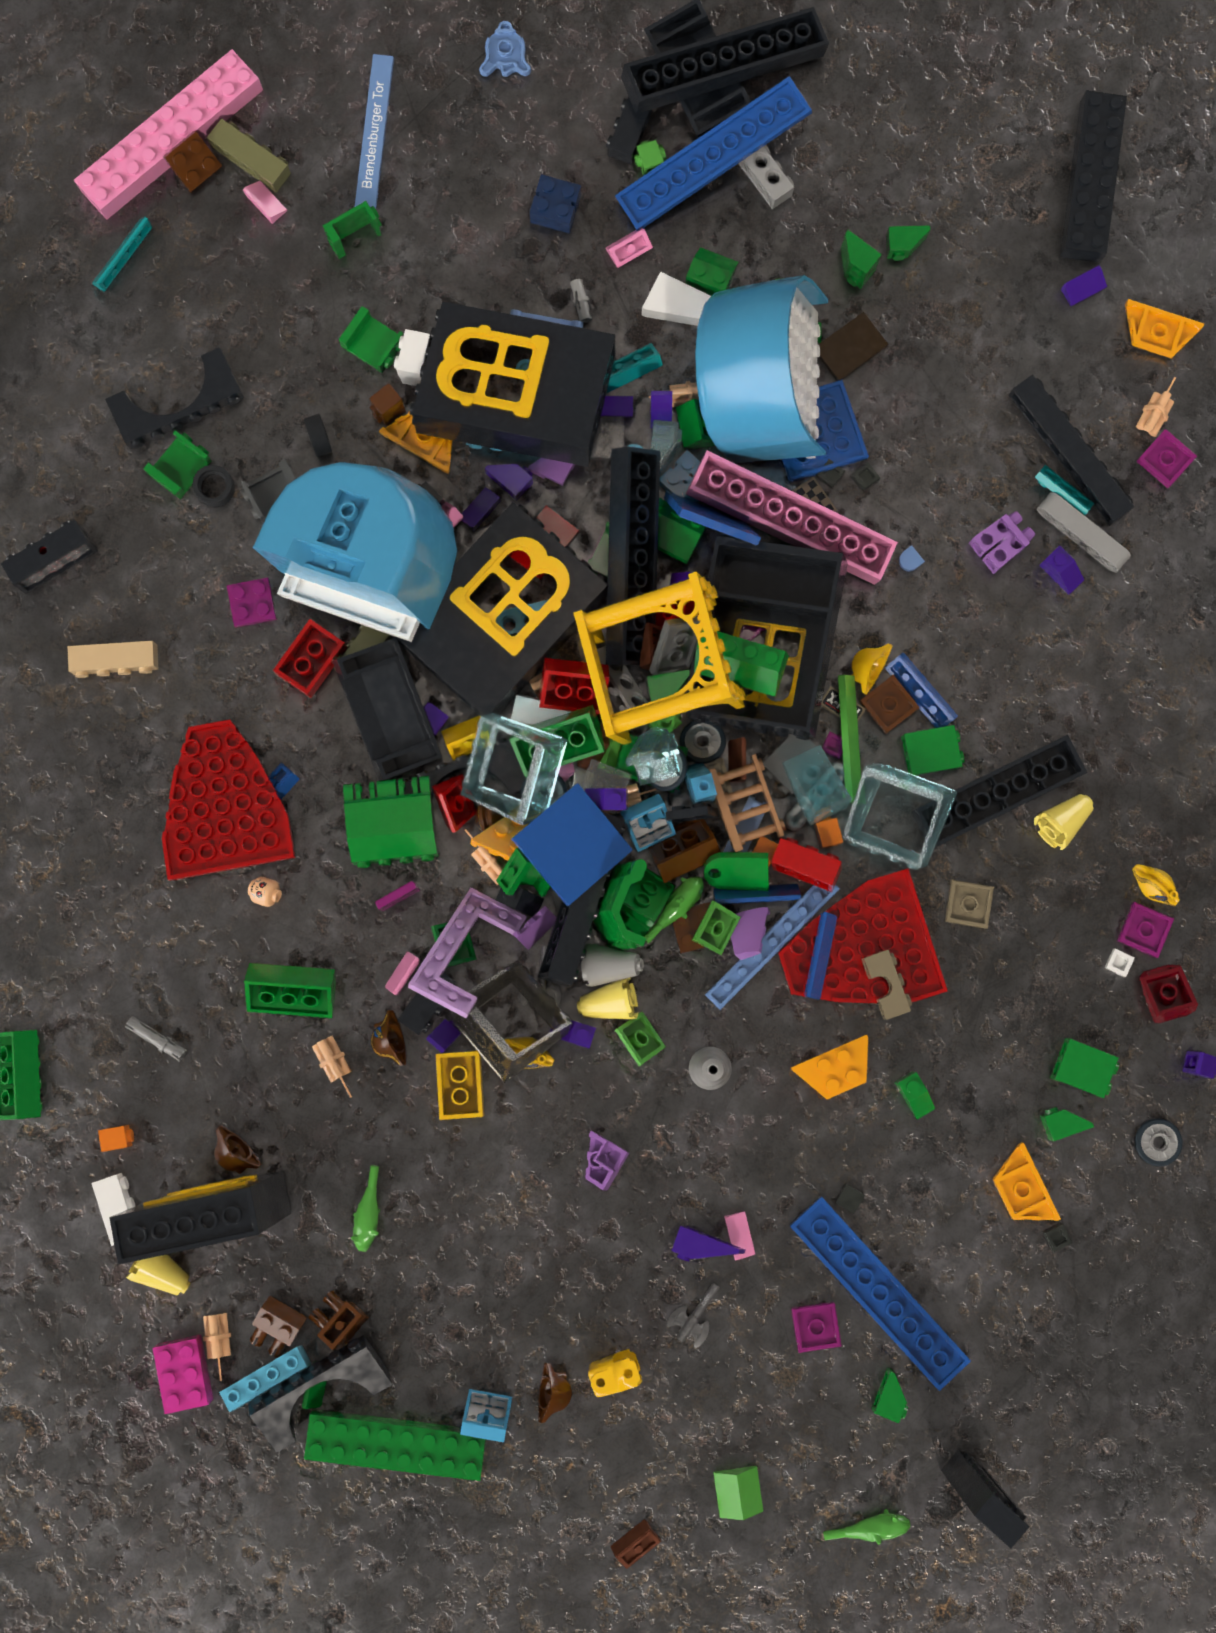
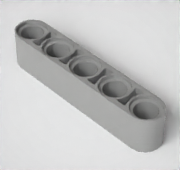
(1083, 532)

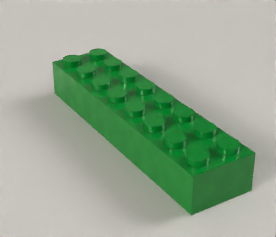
(393, 1445)

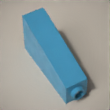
(700, 784)

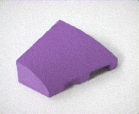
(552, 470)
(535, 927)
(749, 932)
(603, 1161)

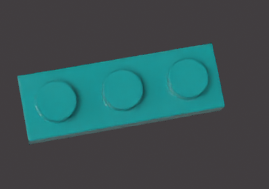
(1049, 479)

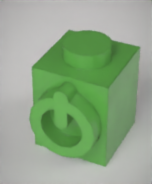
(649, 156)
(670, 723)

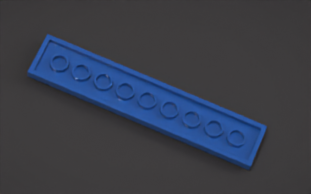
(713, 153)
(880, 1293)

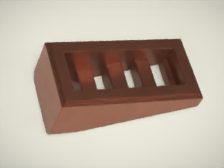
(648, 648)

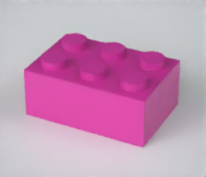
(183, 1374)

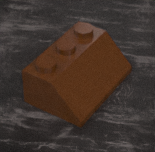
(685, 850)

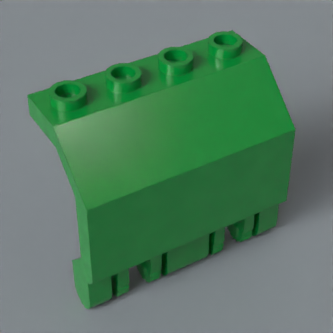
(390, 825)
(609, 921)

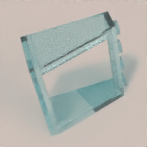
(541, 775)
(865, 794)

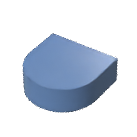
(910, 559)

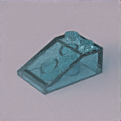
(666, 439)
(816, 785)

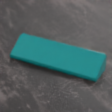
(122, 254)
(634, 366)

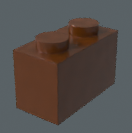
(386, 405)

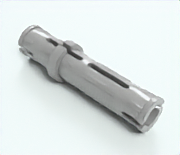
(164, 1043)

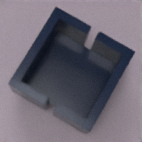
(553, 203)

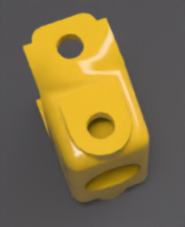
(615, 1373)

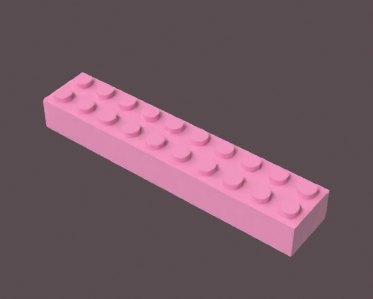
(139, 156)
(789, 516)

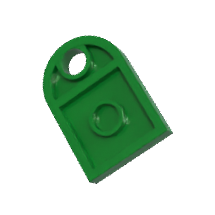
(738, 871)

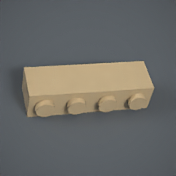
(113, 657)

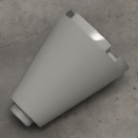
(609, 965)
(700, 1065)

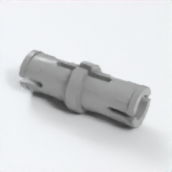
(581, 300)

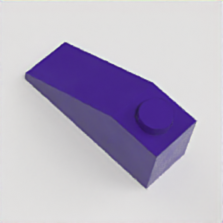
(698, 1245)

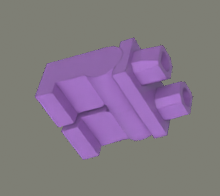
(1009, 538)

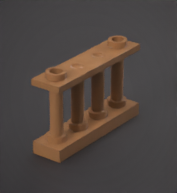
(731, 819)

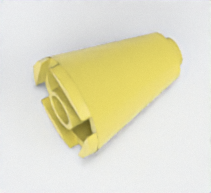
(1064, 820)
(610, 1001)
(160, 1273)

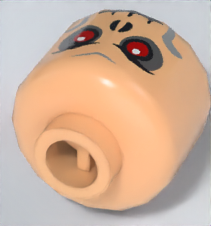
(264, 891)

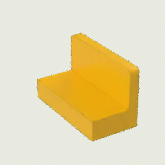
(460, 737)

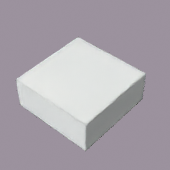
(1119, 962)

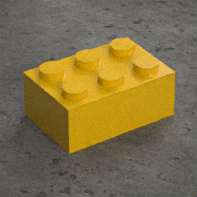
(460, 1085)

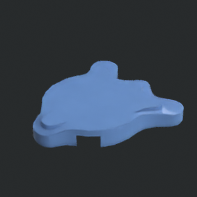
(505, 51)

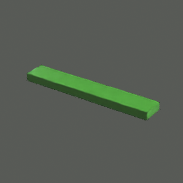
(849, 733)

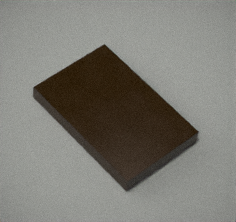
(851, 346)

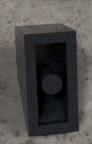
(522, 901)

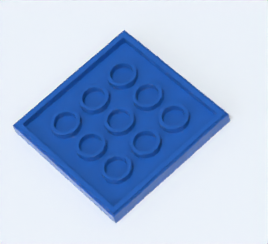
(837, 436)
(711, 518)
(572, 844)

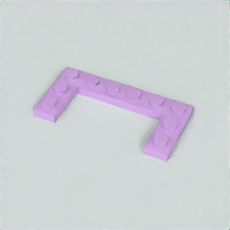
(427, 978)

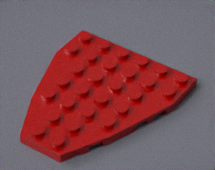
(222, 807)
(869, 920)

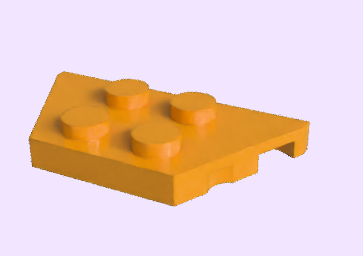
(1158, 329)
(429, 448)
(498, 838)
(837, 1068)
(1023, 1188)

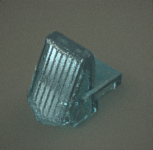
(654, 756)

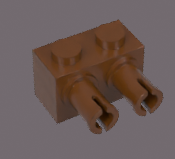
(279, 1322)
(342, 1326)

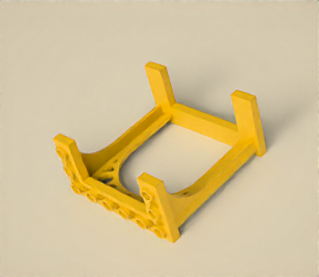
(718, 691)

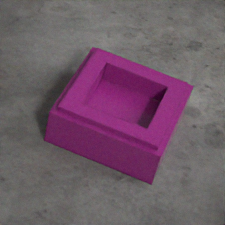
(833, 745)

